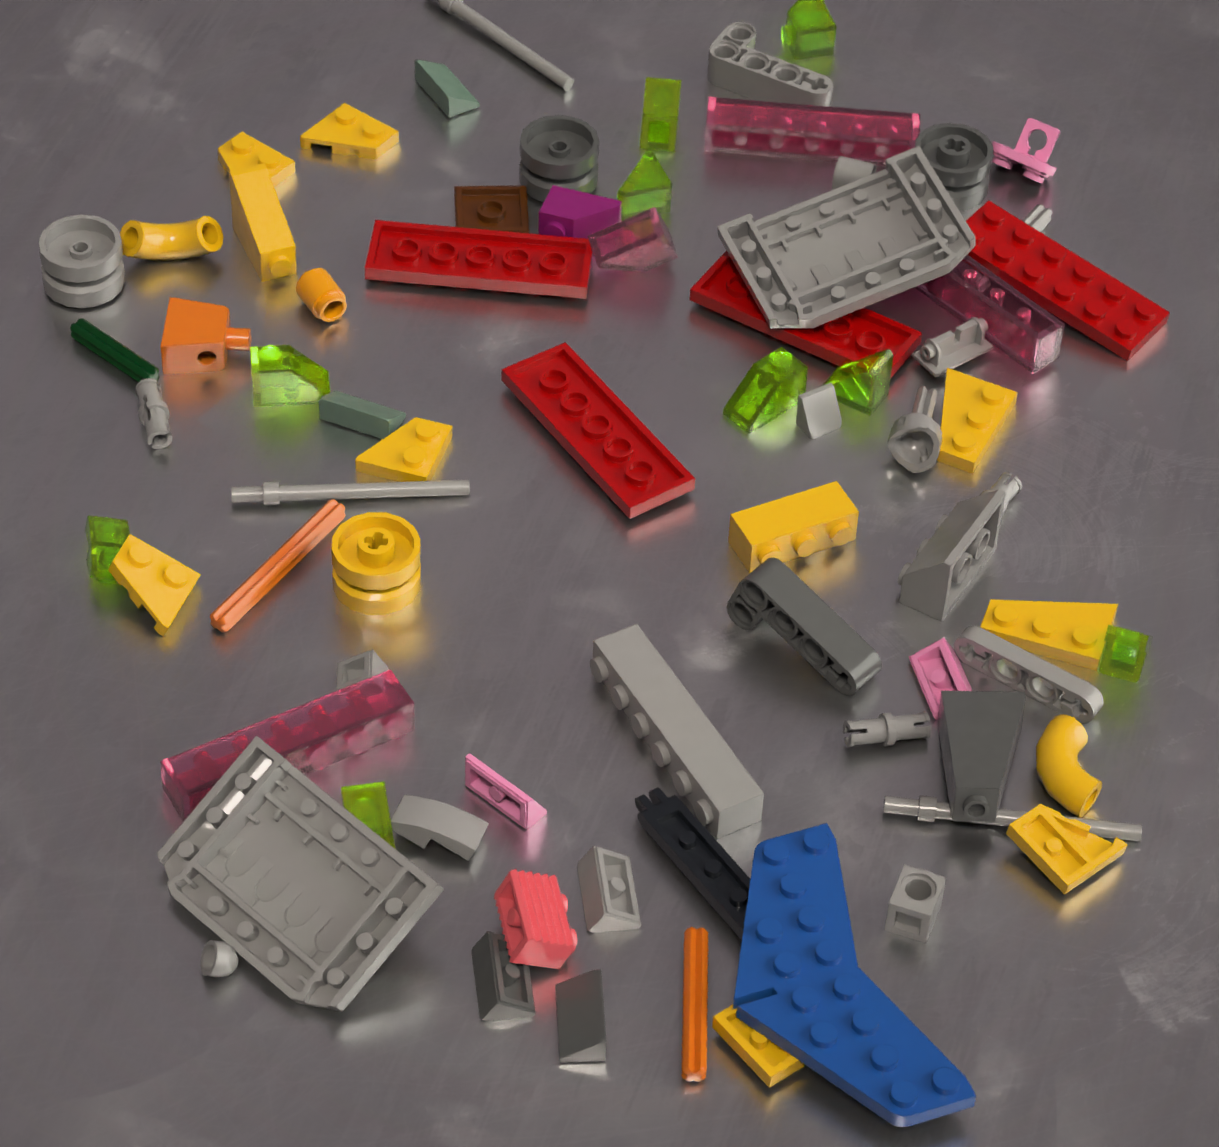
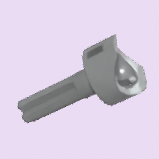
(915, 436)

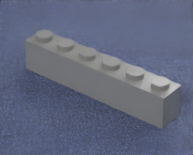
(677, 731)

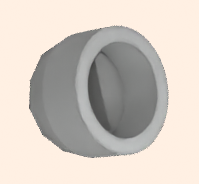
(218, 959)

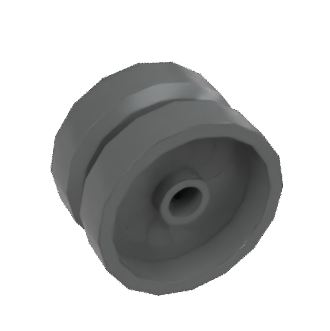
(558, 153)
(960, 160)

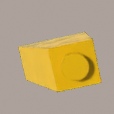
(261, 223)

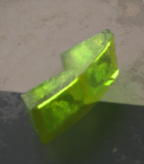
(104, 539)

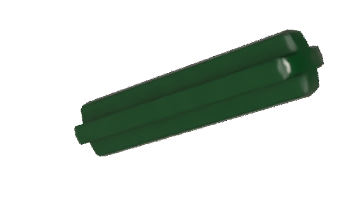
(113, 351)

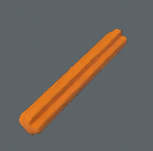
(695, 1004)

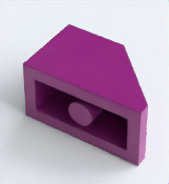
(576, 213)

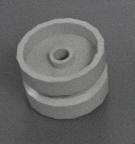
(81, 261)

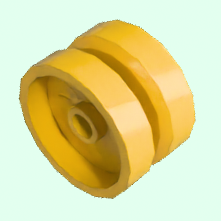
(376, 563)

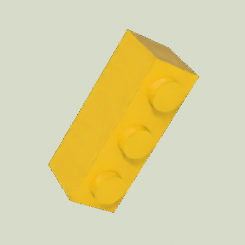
(793, 526)

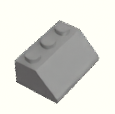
(952, 555)

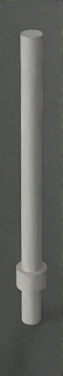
(506, 41)
(272, 493)
(928, 809)

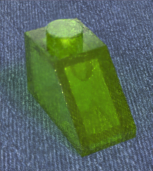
(809, 30)
(286, 377)
(767, 390)

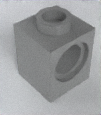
(915, 903)

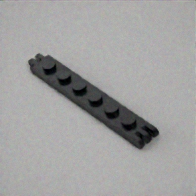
(696, 855)

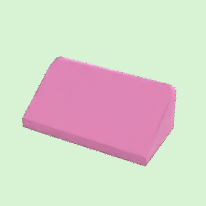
(938, 671)
(502, 793)

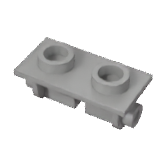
(955, 348)

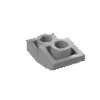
(428, 819)

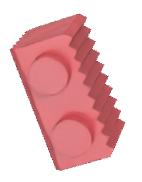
(535, 919)

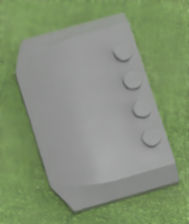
(850, 244)
(294, 880)

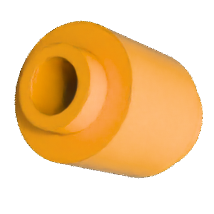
(321, 294)

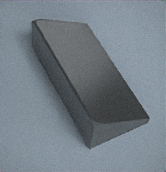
(501, 986)
(581, 1018)

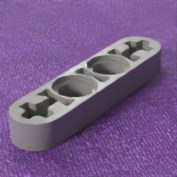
(976, 649)

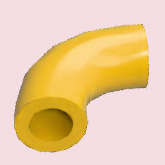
(171, 240)
(1059, 765)

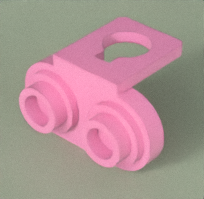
(1035, 166)

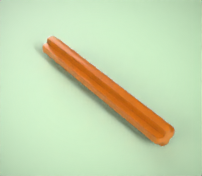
(277, 566)

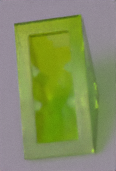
(645, 188)
(863, 382)

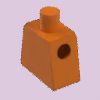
(199, 337)

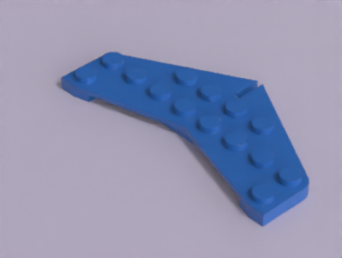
(812, 999)

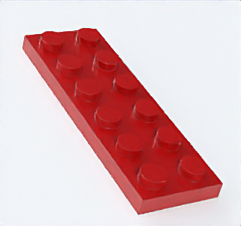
(479, 259)
(1064, 282)
(836, 341)
(598, 430)

